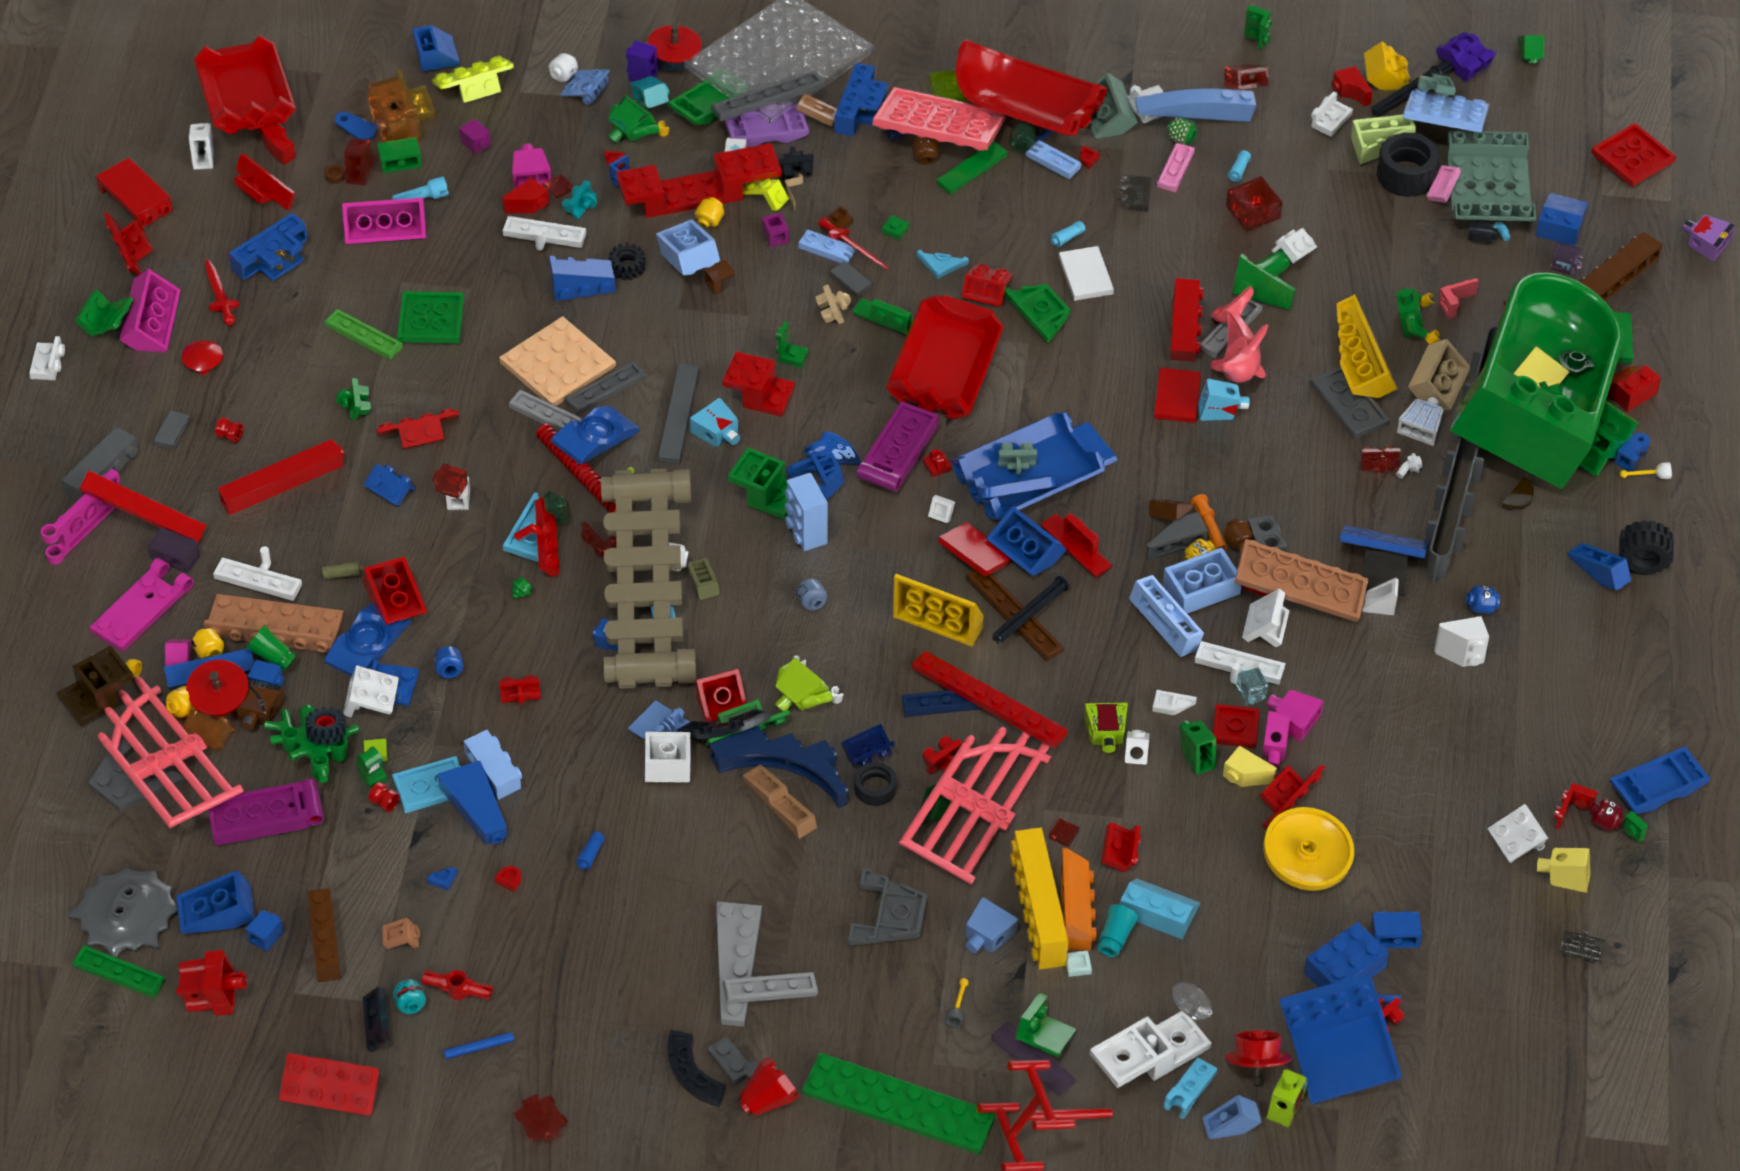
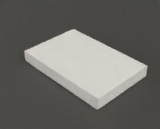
(1086, 273)

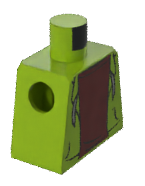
(1106, 724)
(1291, 1091)

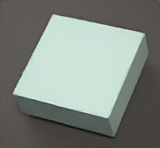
(1078, 963)

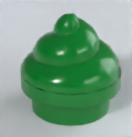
(521, 588)

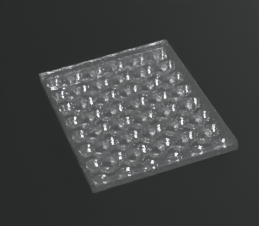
(777, 46)

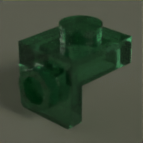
(557, 506)

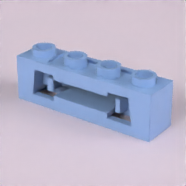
(1166, 615)

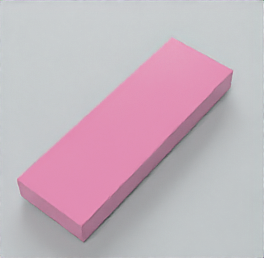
(1175, 167)

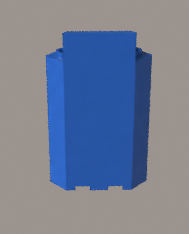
(1061, 451)

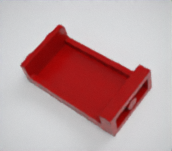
(135, 191)

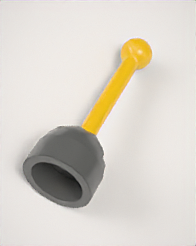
(954, 1016)

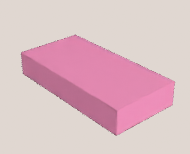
(1443, 184)

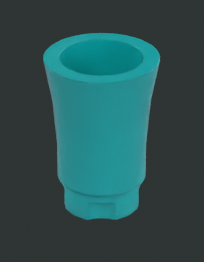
(1116, 929)

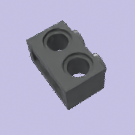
(1267, 532)

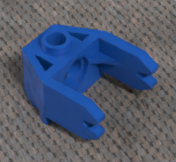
(826, 468)

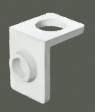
(1140, 739)

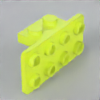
(475, 81)

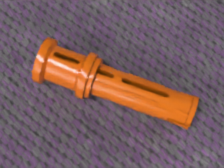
(1207, 514)

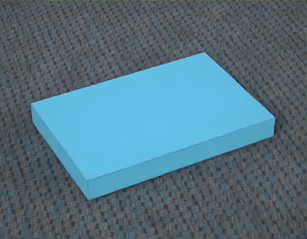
(419, 785)

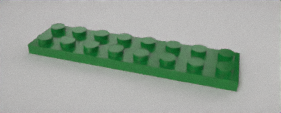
(898, 1103)

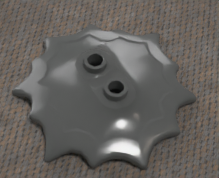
(144, 907)

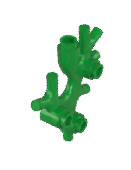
(297, 745)

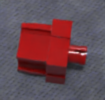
(210, 983)

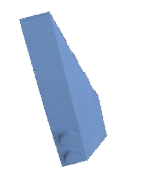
(1199, 103)

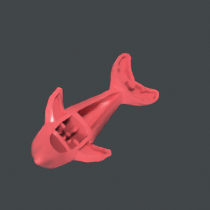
(1243, 350)

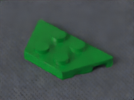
(1040, 308)

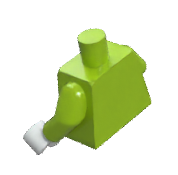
(803, 687)

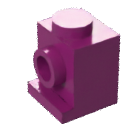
(775, 229)

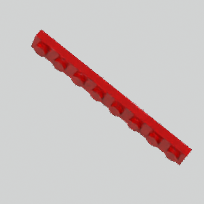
(990, 699)

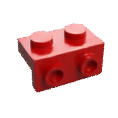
(1121, 847)

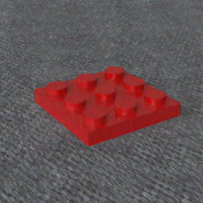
(1633, 154)

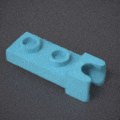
(1190, 1087)

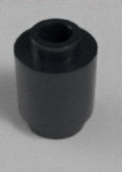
(1482, 232)

